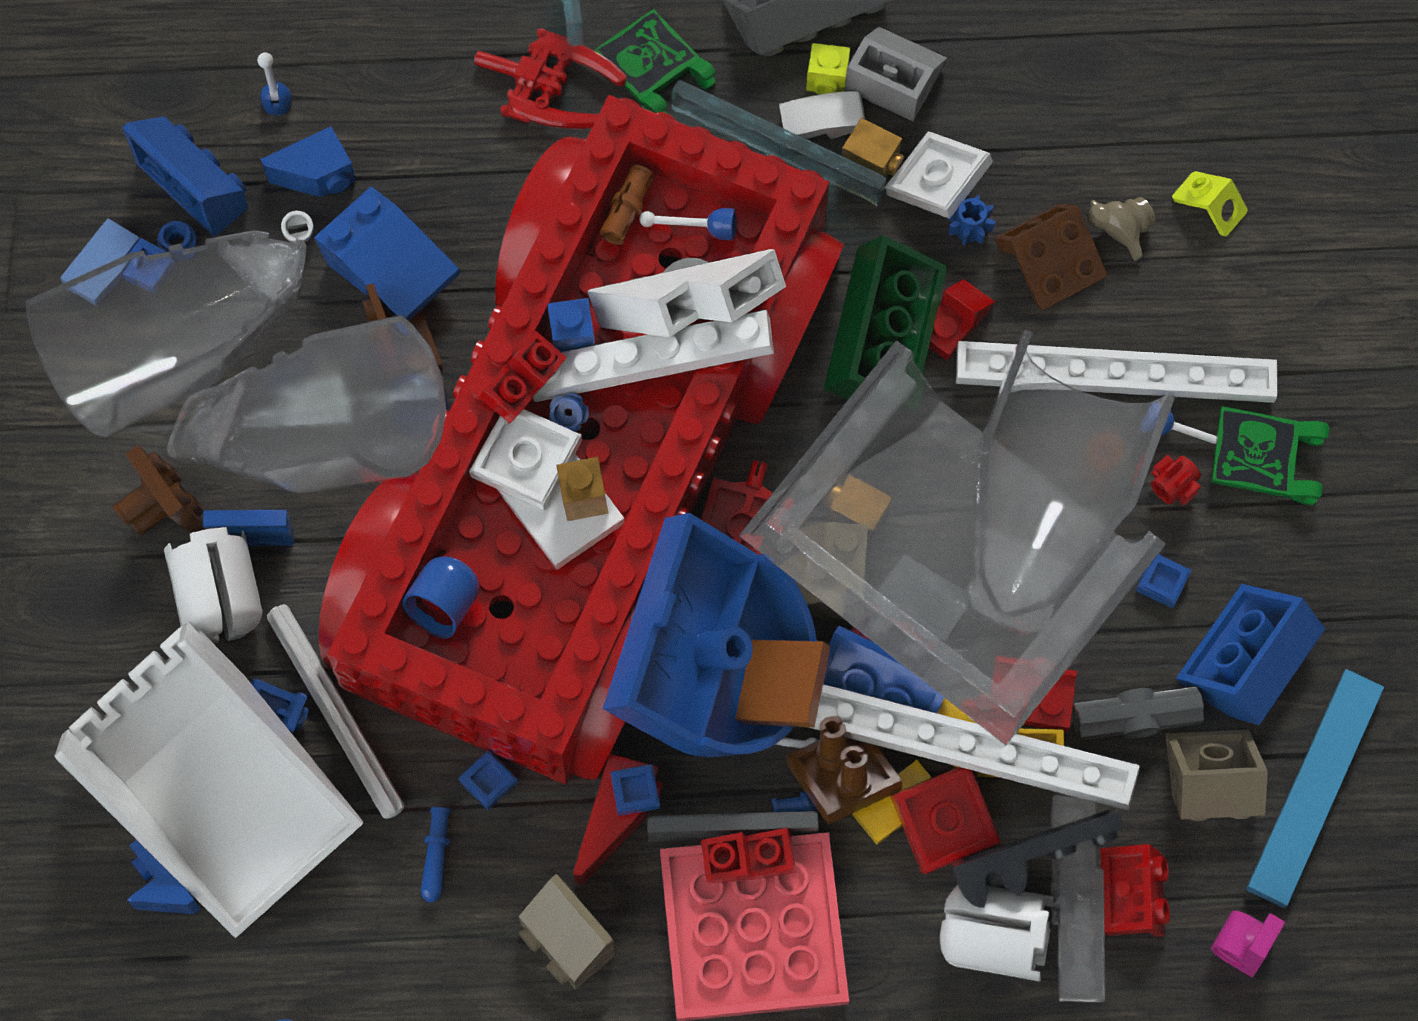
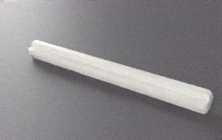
(335, 712)

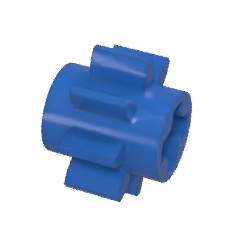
(972, 220)

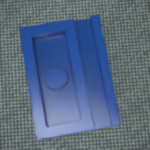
(260, 526)

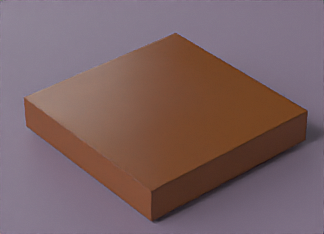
(783, 683)

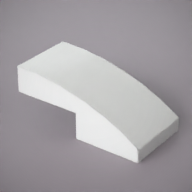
(824, 113)

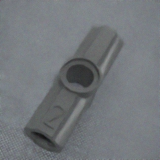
(1138, 713)

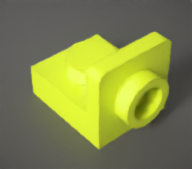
(827, 69)

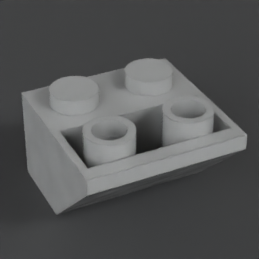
(893, 72)

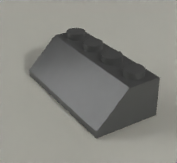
(774, 23)

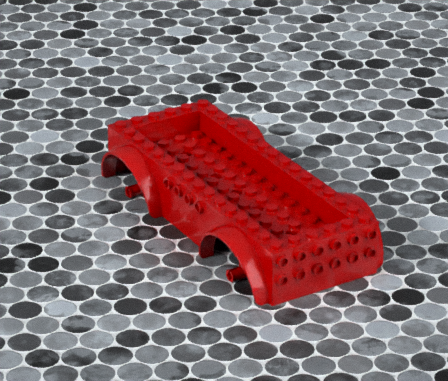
(542, 675)

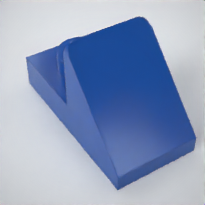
(164, 891)

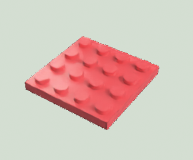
(754, 940)

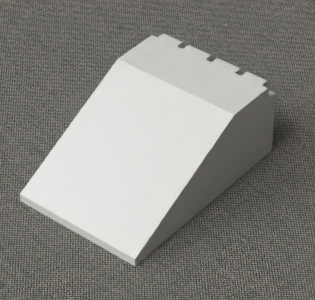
(208, 779)

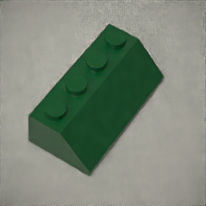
(887, 299)

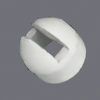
(296, 220)

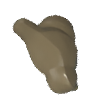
(1123, 221)

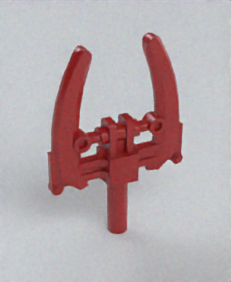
(534, 74)

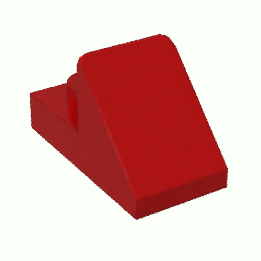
(957, 317)

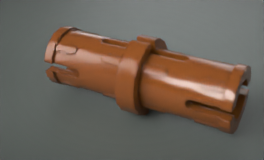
(627, 204)

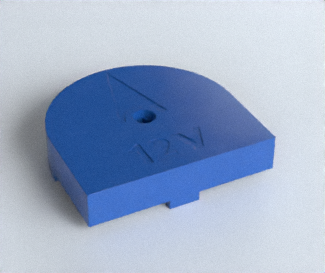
(695, 637)

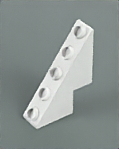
(677, 298)

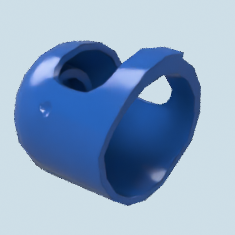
(449, 586)

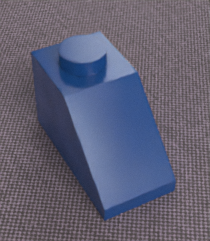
(311, 165)

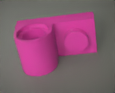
(1246, 941)

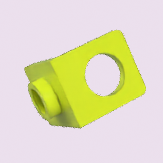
(1211, 193)

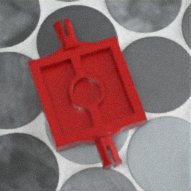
(735, 504)

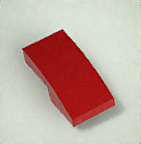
(522, 377)
(748, 856)

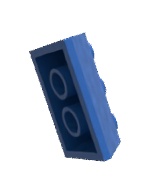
(186, 172)
(1252, 652)

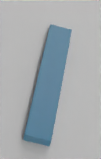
(1314, 789)

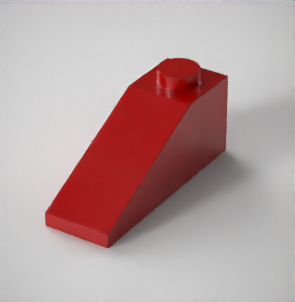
(605, 828)

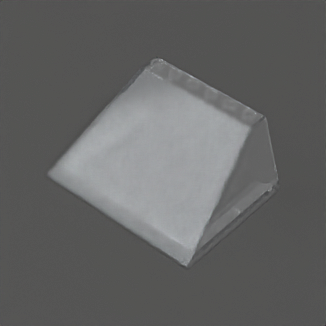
(885, 538)

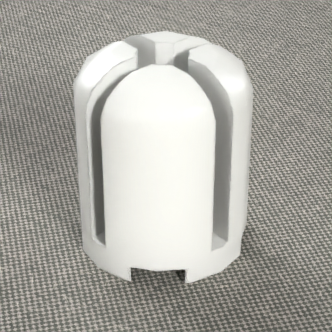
(215, 584)
(1000, 938)

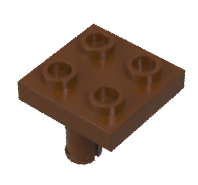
(158, 496)
(842, 772)

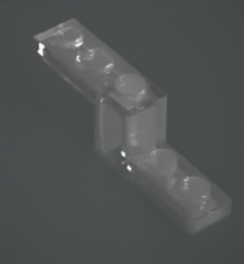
(1078, 910)

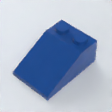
(384, 247)

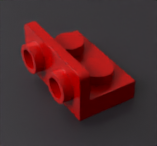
(1134, 890)

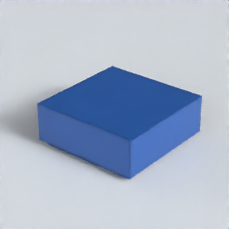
(1163, 581)
(488, 780)
(635, 790)

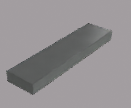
(714, 825)

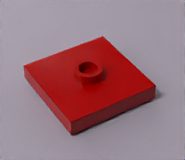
(945, 819)

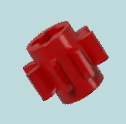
(1175, 480)

